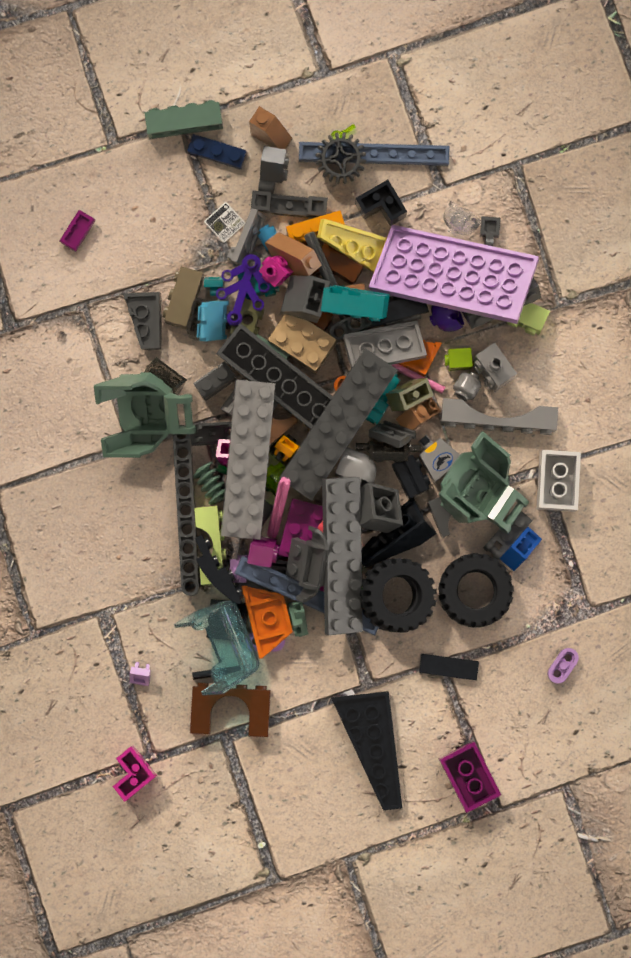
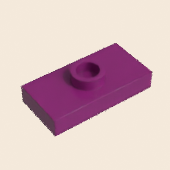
(77, 230)

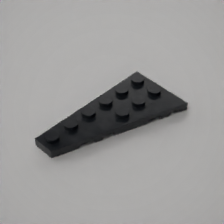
(371, 732)

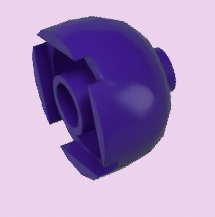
(446, 319)

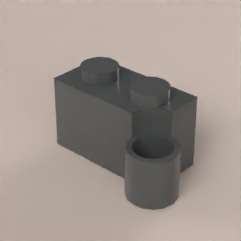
(272, 168)

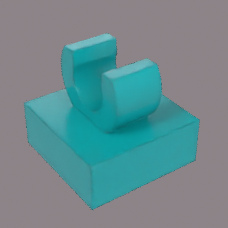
(213, 283)

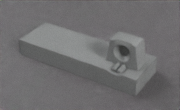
(248, 237)

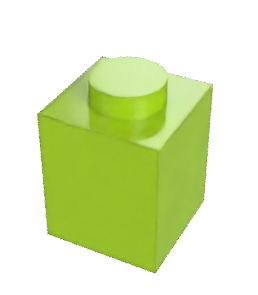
(458, 359)

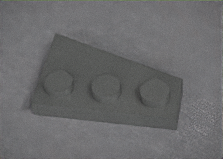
(146, 317)

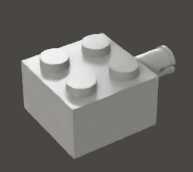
(493, 367)

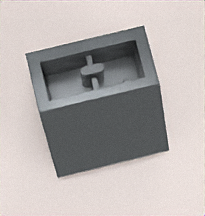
(304, 297)

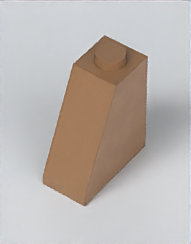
(269, 129)
(300, 258)

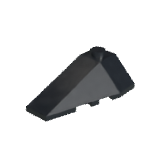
(413, 533)

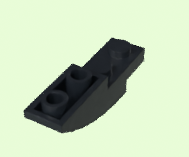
(220, 578)

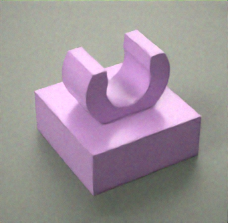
(140, 675)

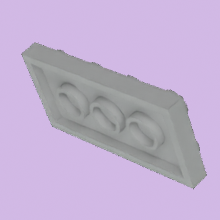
(390, 343)

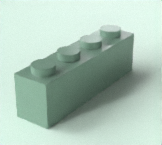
(183, 120)

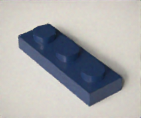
(217, 151)

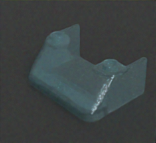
(229, 641)

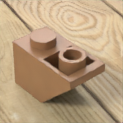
(419, 414)

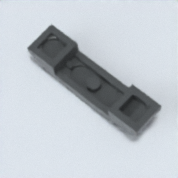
(289, 205)

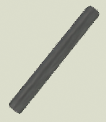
(325, 269)

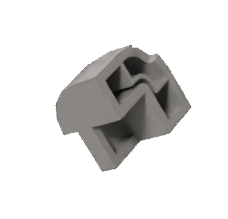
(356, 465)

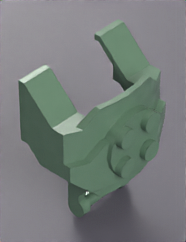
(145, 413)
(480, 487)

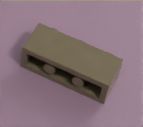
(182, 296)

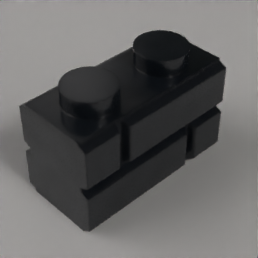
(411, 477)

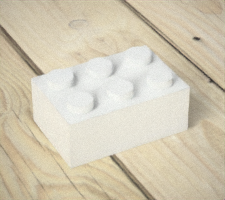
(558, 480)

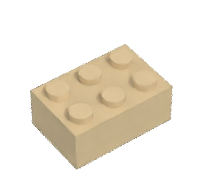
(303, 342)

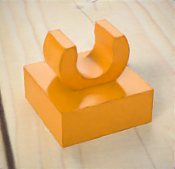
(287, 447)

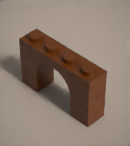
(342, 267)
(256, 700)

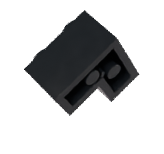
(381, 198)

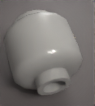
(467, 386)

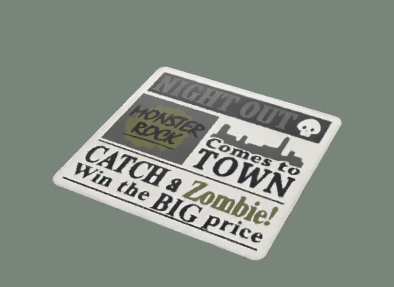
(224, 222)

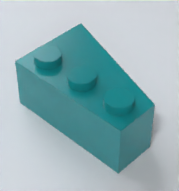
(355, 302)

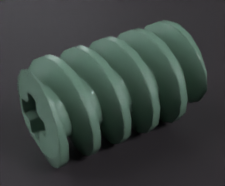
(210, 483)

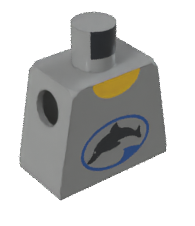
(437, 457)

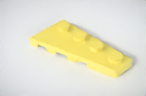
(354, 243)

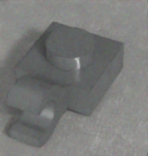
(490, 229)

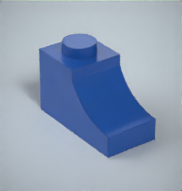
(520, 549)

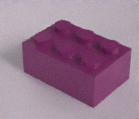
(300, 517)
(469, 776)

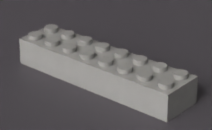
(247, 459)

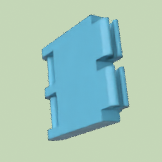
(212, 320)

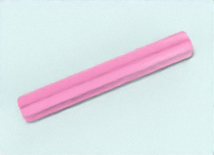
(278, 507)

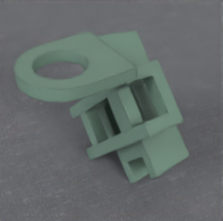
(298, 618)

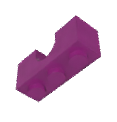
(263, 551)

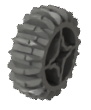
(357, 155)

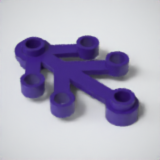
(244, 286)

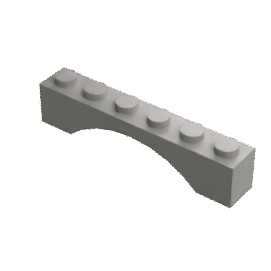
(458, 412)

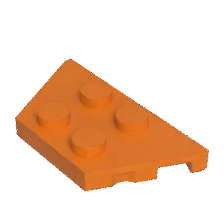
(267, 618)

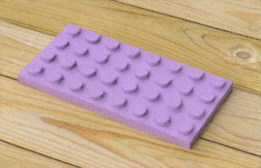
(454, 274)

